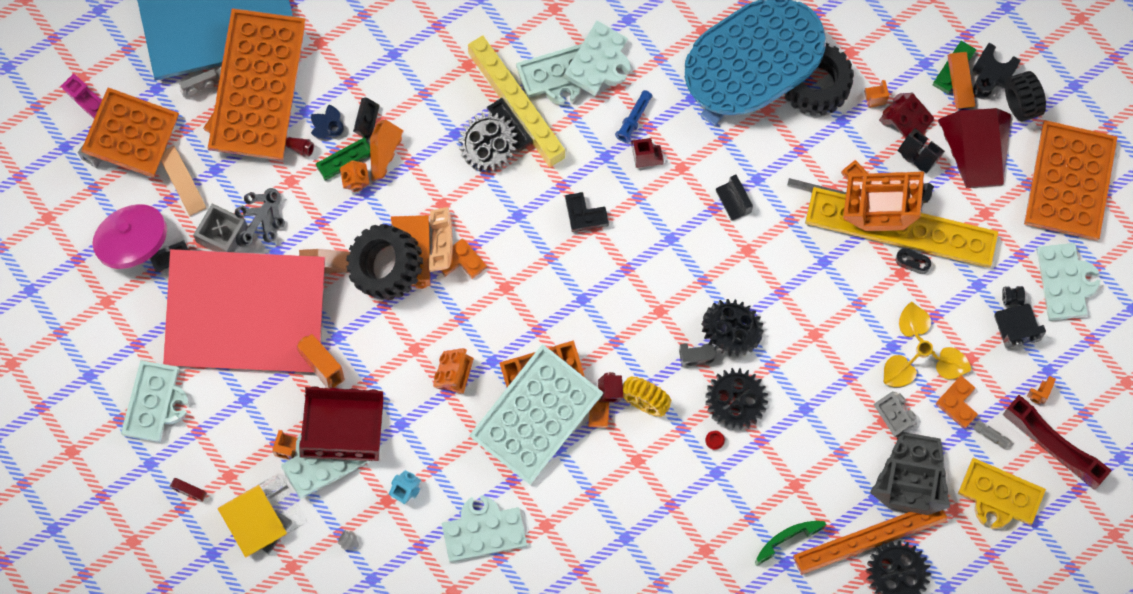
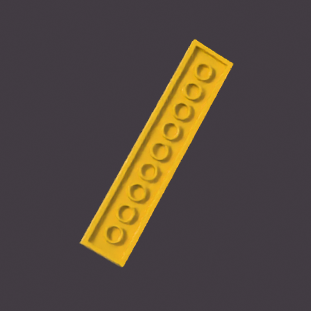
(927, 234)

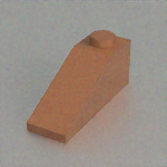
(334, 260)

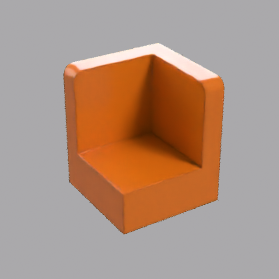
(877, 95)
(284, 446)

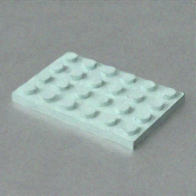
(536, 414)

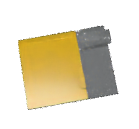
(262, 514)

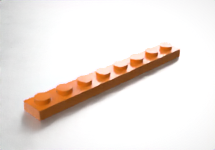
(865, 540)

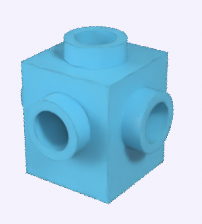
(405, 487)

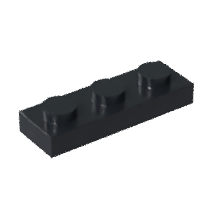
(503, 109)

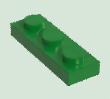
(943, 80)

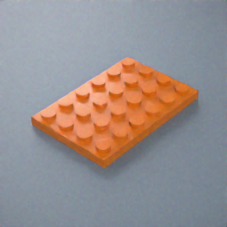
(1070, 180)

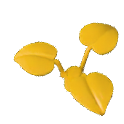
(900, 372)

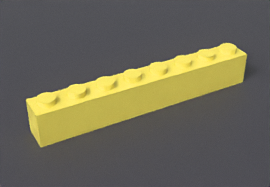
(508, 89)

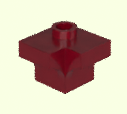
(646, 153)

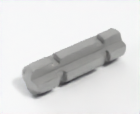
(991, 434)

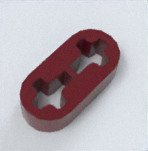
(188, 490)

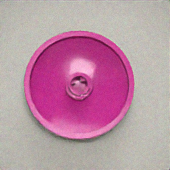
(129, 236)

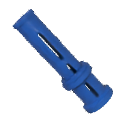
(630, 123)

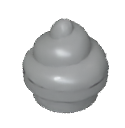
(348, 540)

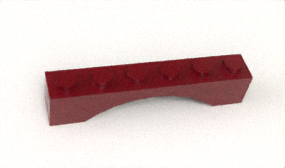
(1082, 464)

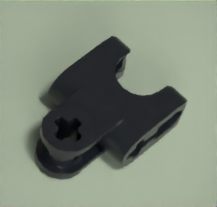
(992, 72)

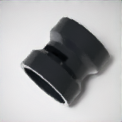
(1013, 295)

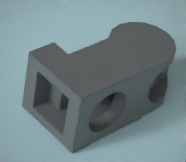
(697, 355)

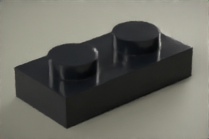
(366, 118)

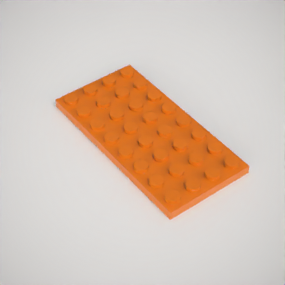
(257, 84)

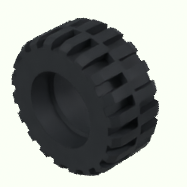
(829, 99)
(363, 256)

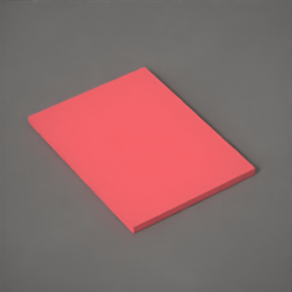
(242, 309)

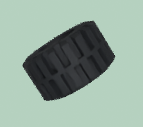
(1025, 96)

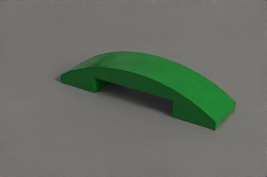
(809, 528)

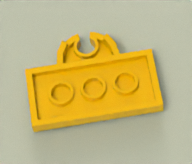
(1000, 494)

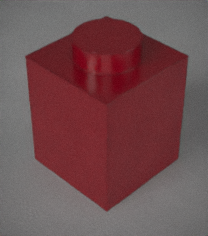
(611, 386)

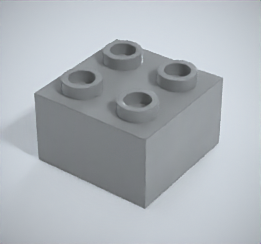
(219, 229)

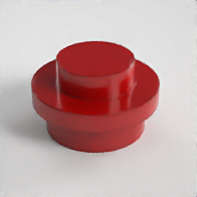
(715, 440)

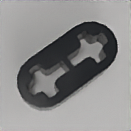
(912, 258)

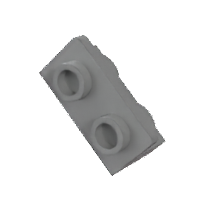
(895, 413)

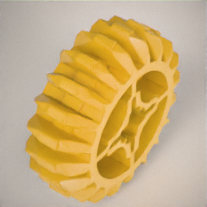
(646, 396)

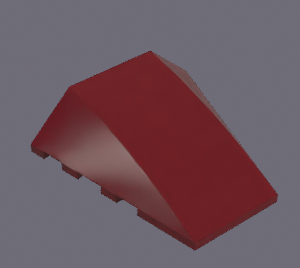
(978, 144)

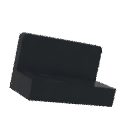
(734, 198)

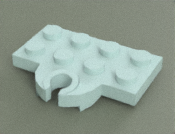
(599, 59)
(546, 74)
(1065, 281)
(153, 402)
(312, 474)
(483, 531)

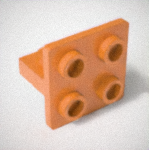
(453, 370)

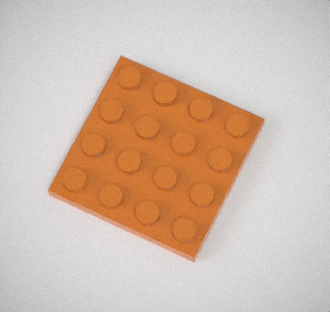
(130, 132)

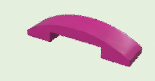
(82, 95)

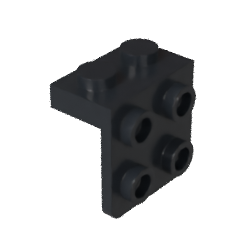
(1018, 326)

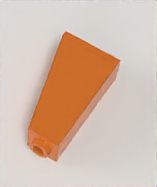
(418, 228)

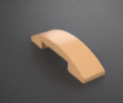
(182, 181)
(441, 239)

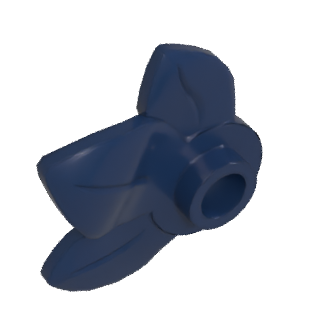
(325, 122)

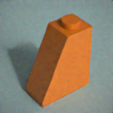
(321, 361)

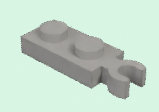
(203, 81)

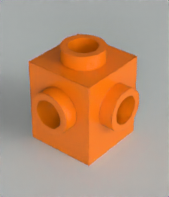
(354, 176)

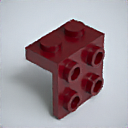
(907, 114)

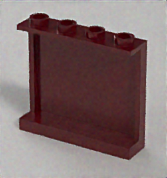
(341, 424)

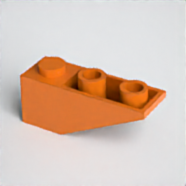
(382, 147)

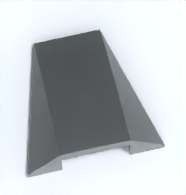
(914, 476)

